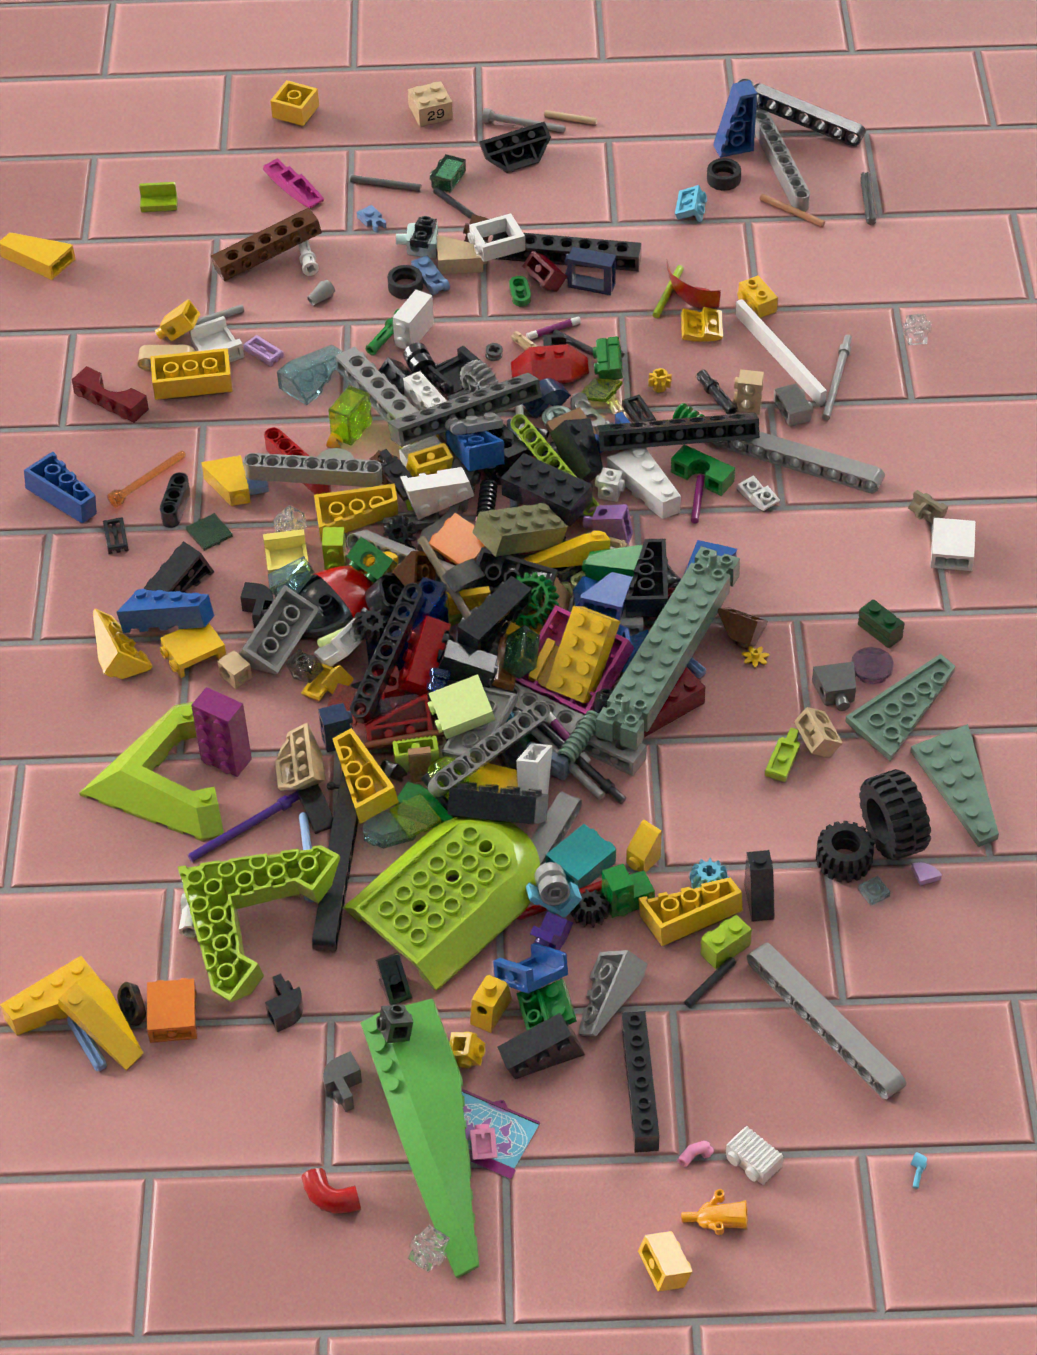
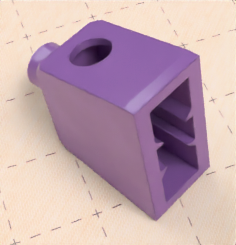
(612, 520)

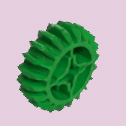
(543, 587)

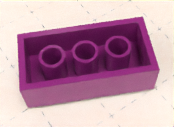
(221, 732)

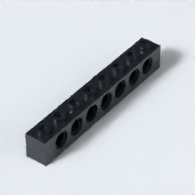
(557, 247)
(678, 431)

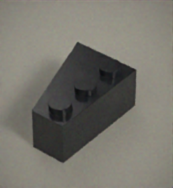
(180, 571)

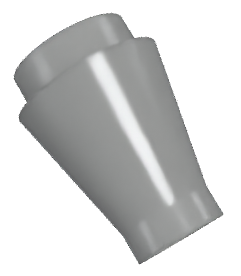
(321, 292)

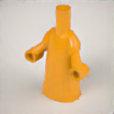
(719, 1216)

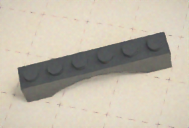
(474, 478)

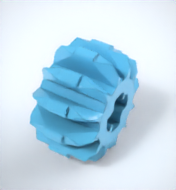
(707, 872)

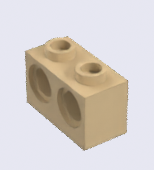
(749, 391)
(818, 732)

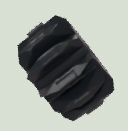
(406, 528)
(364, 620)
(591, 909)

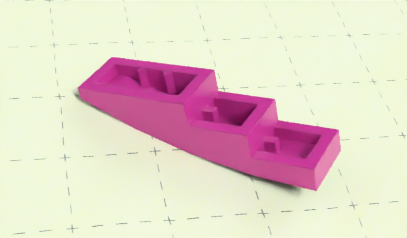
(292, 183)

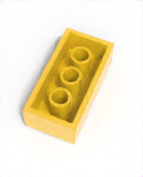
(191, 373)
(582, 654)

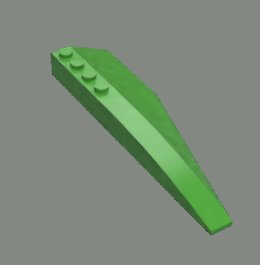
(427, 1108)

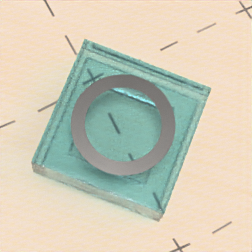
(874, 890)

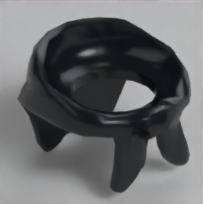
(393, 770)

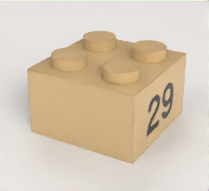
(430, 103)

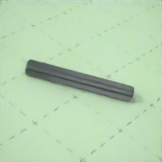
(868, 198)

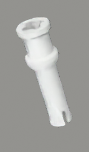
(307, 259)

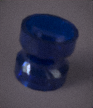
(438, 679)

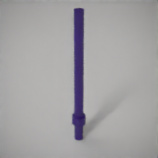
(282, 804)

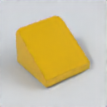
(335, 676)

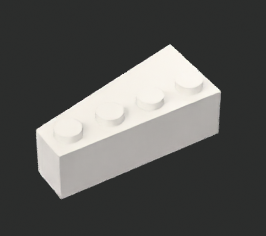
(647, 481)

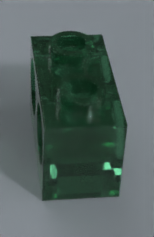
(521, 652)

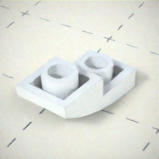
(756, 494)

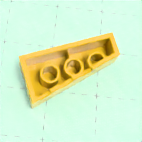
(355, 507)
(39, 1002)

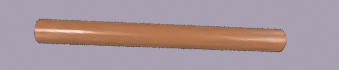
(792, 210)

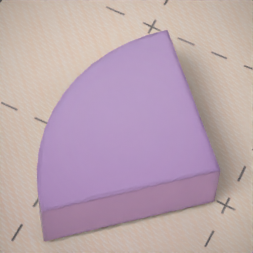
(925, 873)

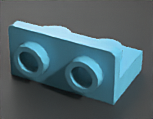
(691, 202)

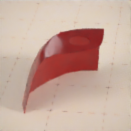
(695, 296)
(349, 585)

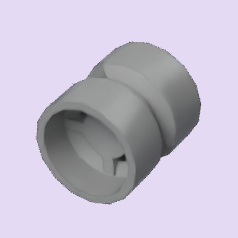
(552, 884)

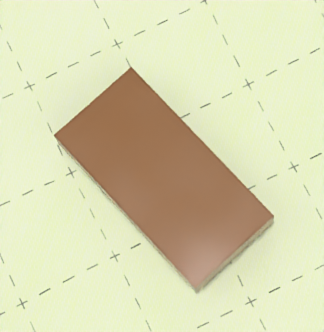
(419, 762)

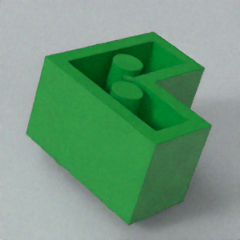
(625, 889)

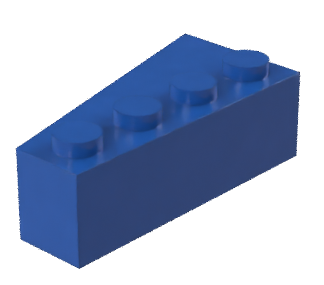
(738, 121)
(477, 449)
(60, 487)
(165, 610)

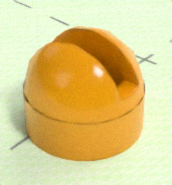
(333, 441)

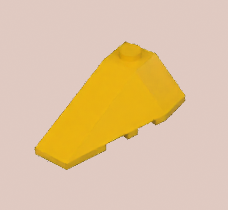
(116, 650)
(99, 1015)

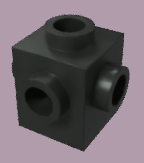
(395, 1023)

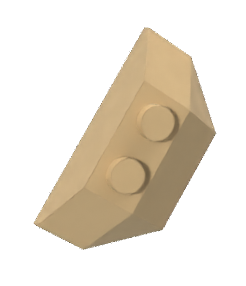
(299, 761)

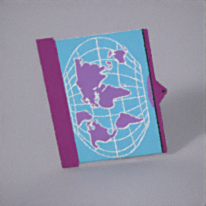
(512, 1131)

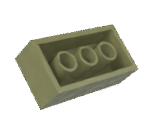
(519, 529)

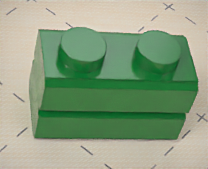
(608, 358)

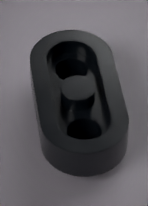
(131, 1003)

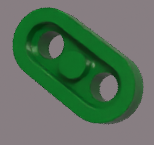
(519, 291)

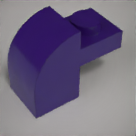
(552, 932)

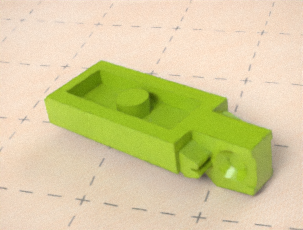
(783, 756)

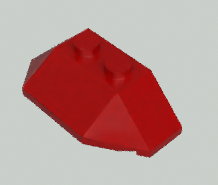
(555, 362)

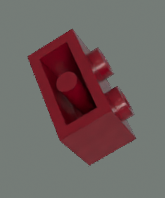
(544, 271)

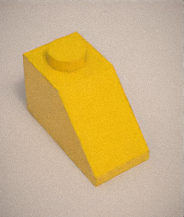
(644, 847)

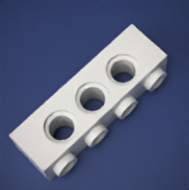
(422, 393)

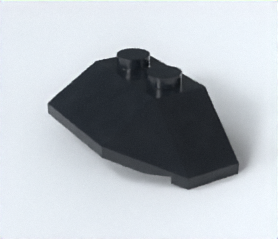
(517, 148)

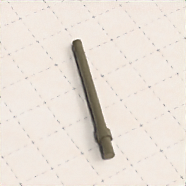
(440, 571)

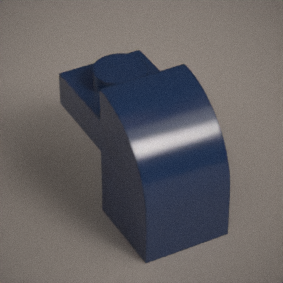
(552, 393)

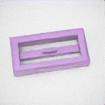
(260, 351)

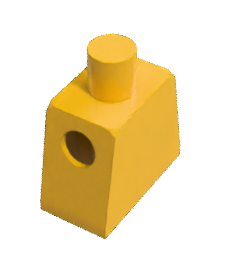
(178, 321)
(494, 997)

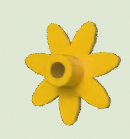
(755, 656)

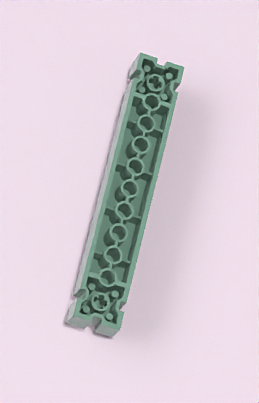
(667, 648)

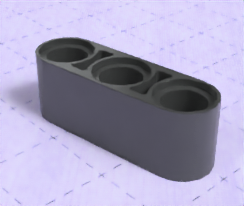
(463, 575)

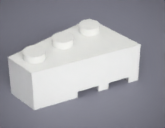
(437, 491)

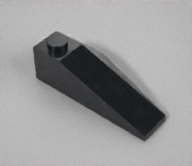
(501, 568)

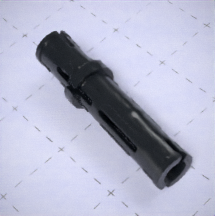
(712, 387)

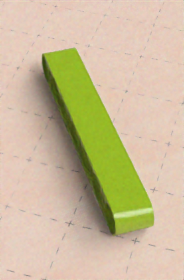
(539, 446)

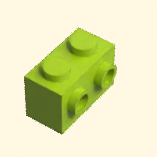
(725, 941)

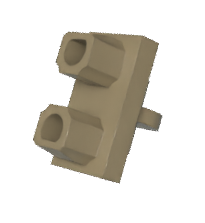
(926, 507)

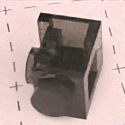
(304, 666)

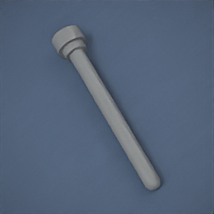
(490, 116)

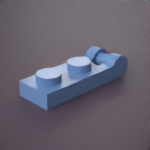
(431, 275)

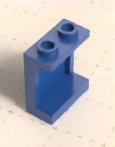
(535, 972)

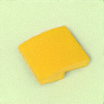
(701, 325)

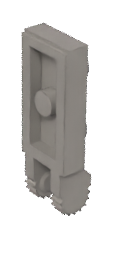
(474, 424)

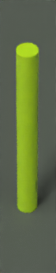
(669, 289)

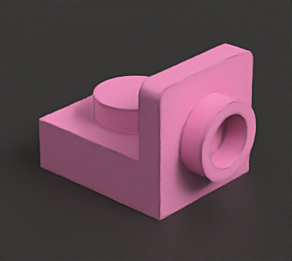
(483, 1142)

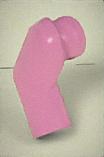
(693, 1150)

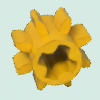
(660, 380)

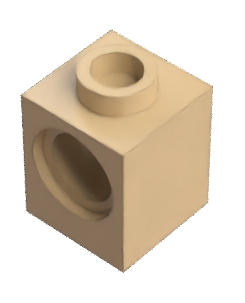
(234, 669)

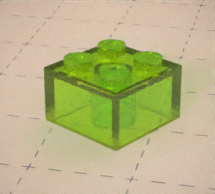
(350, 414)

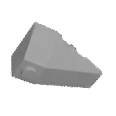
(614, 980)

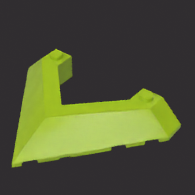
(145, 794)
(221, 888)

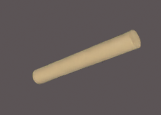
(570, 117)

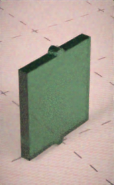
(209, 531)

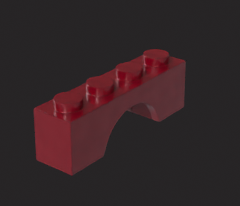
(127, 404)

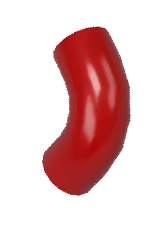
(329, 1198)

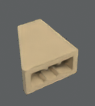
(457, 257)

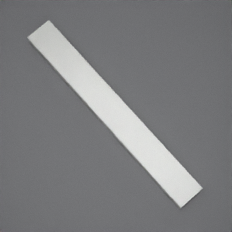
(781, 353)

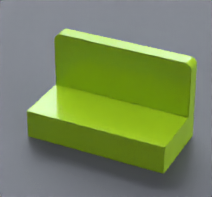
(158, 196)

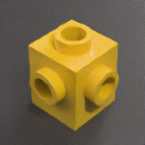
(467, 1048)

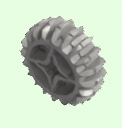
(477, 376)

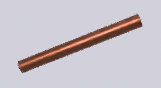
(386, 742)

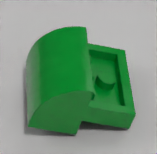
(546, 1003)

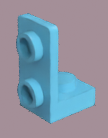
(562, 909)

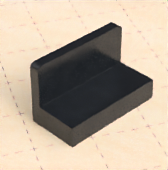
(395, 372)

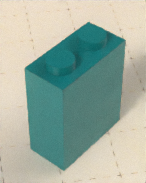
(583, 856)

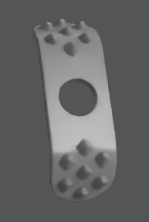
(580, 400)

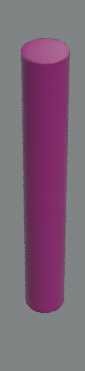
(697, 499)

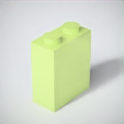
(461, 707)

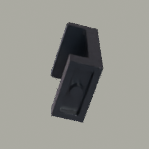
(448, 376)

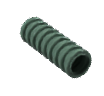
(579, 737)

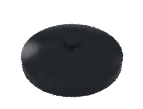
(332, 612)

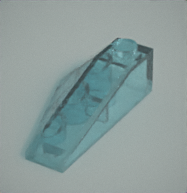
(307, 375)

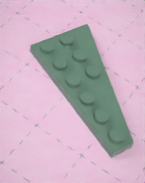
(897, 710)
(956, 774)

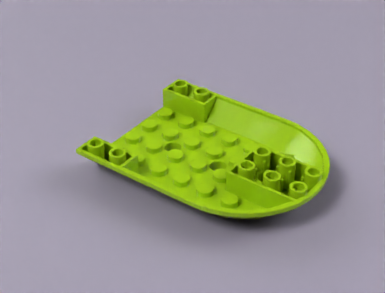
(458, 914)

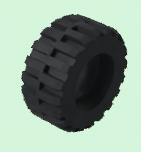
(895, 814)

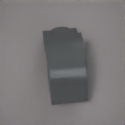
(339, 1076)

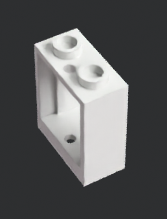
(498, 248)

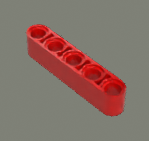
(279, 443)

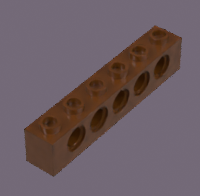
(266, 244)

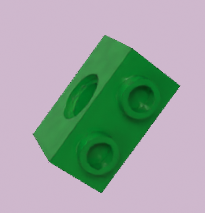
(362, 552)

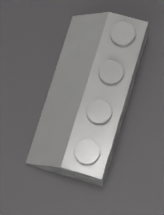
(278, 631)

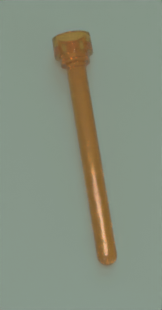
(118, 496)

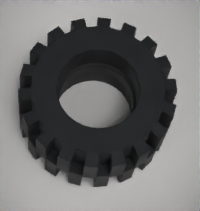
(842, 865)

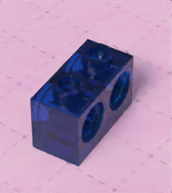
(435, 597)

